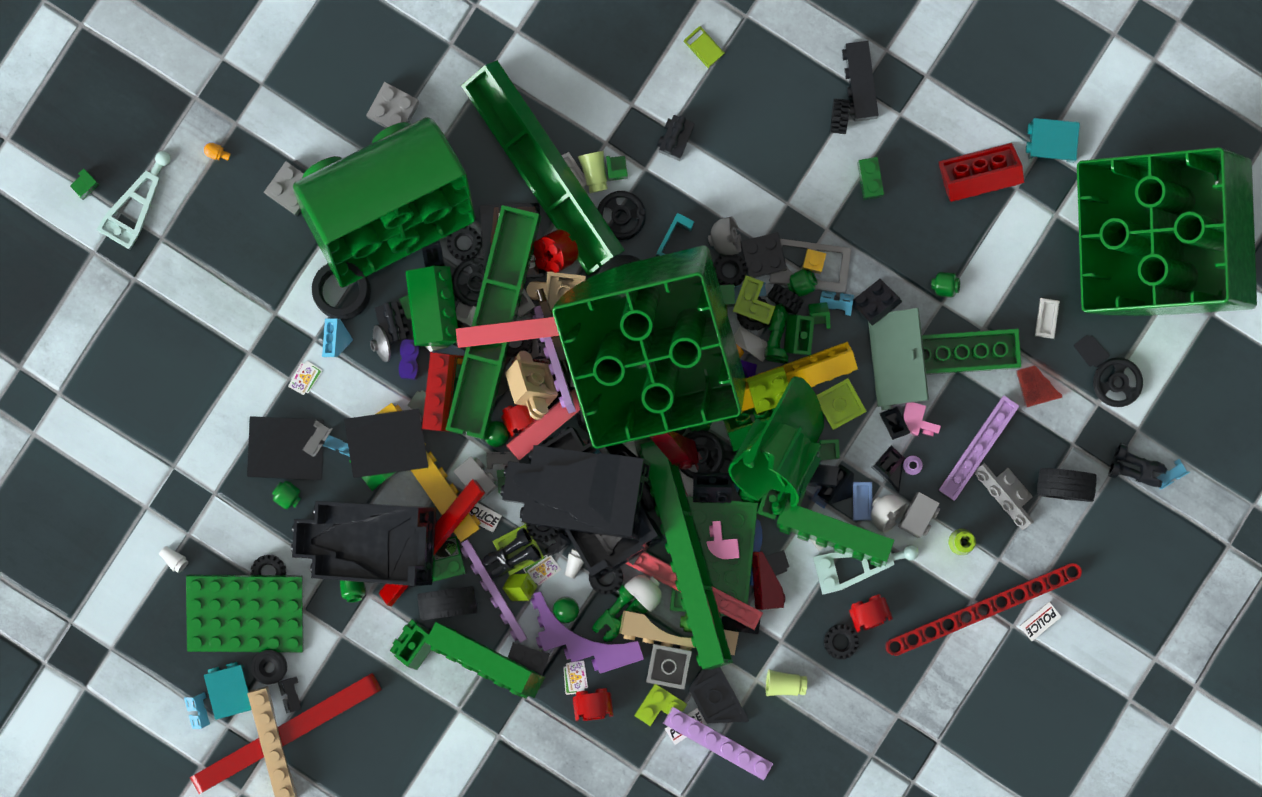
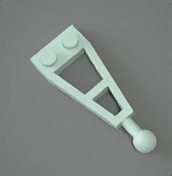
(117, 230)
(828, 576)

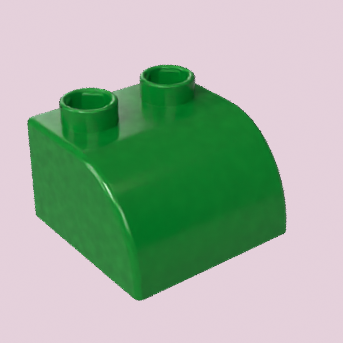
(385, 199)
(1167, 233)
(651, 348)

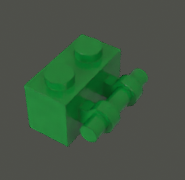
(411, 645)

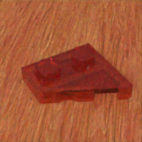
(1035, 387)

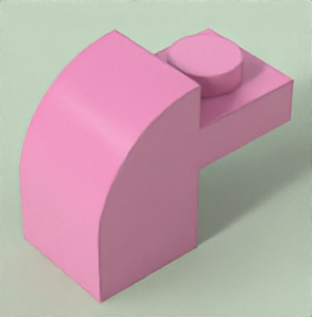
(913, 417)
(722, 548)

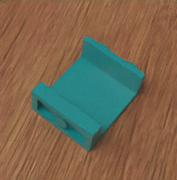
(1053, 139)
(680, 221)
(227, 690)

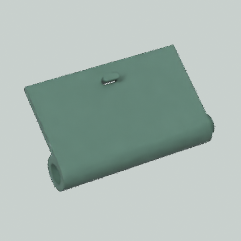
(898, 359)

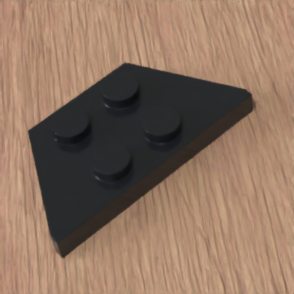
(716, 698)

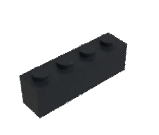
(861, 81)

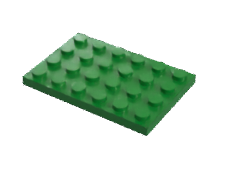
(737, 522)
(244, 613)

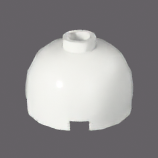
(886, 511)
(645, 591)

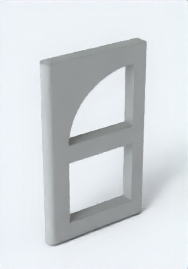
(783, 277)

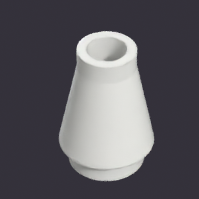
(175, 560)
(574, 564)

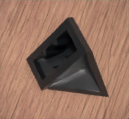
(890, 467)

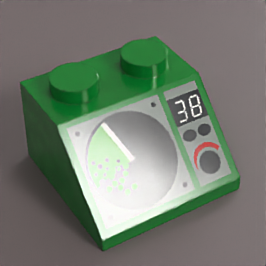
(448, 560)

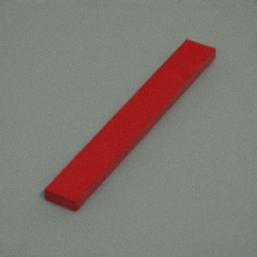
(443, 529)

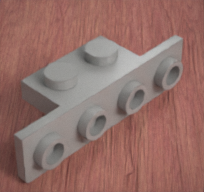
(1008, 492)

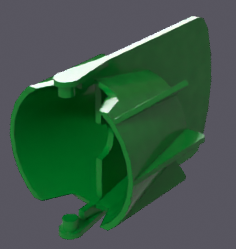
(783, 450)

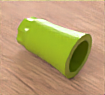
(955, 543)

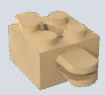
(554, 287)
(531, 384)

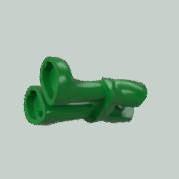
(773, 351)
(613, 622)

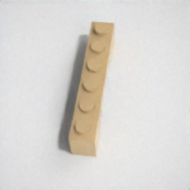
(639, 626)
(271, 743)

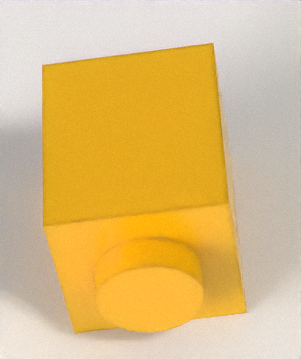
(814, 261)

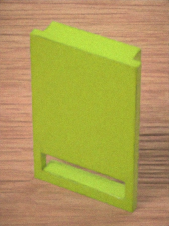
(704, 48)

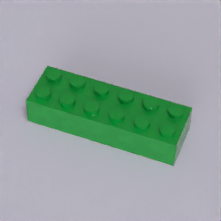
(972, 351)
(836, 534)
(484, 661)

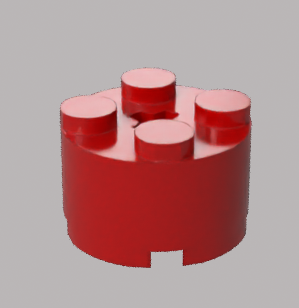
(555, 251)
(516, 419)
(870, 613)
(593, 705)

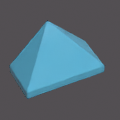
(335, 338)

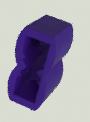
(408, 365)

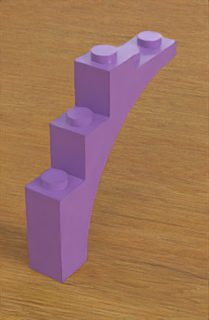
(556, 634)

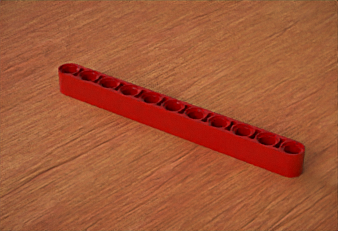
(993, 609)
(288, 732)

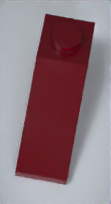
(677, 448)
(767, 589)

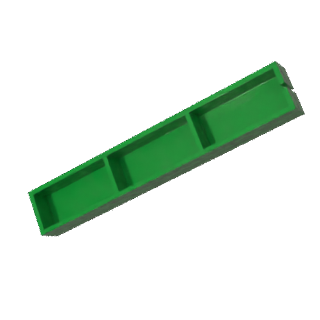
(541, 165)
(496, 303)
(687, 559)

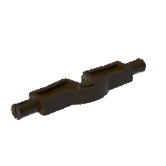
(555, 339)

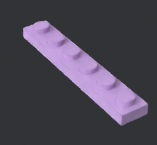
(556, 369)
(978, 448)
(488, 584)
(718, 743)

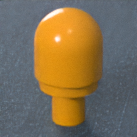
(216, 152)

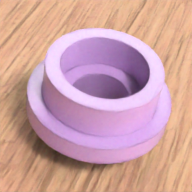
(912, 459)

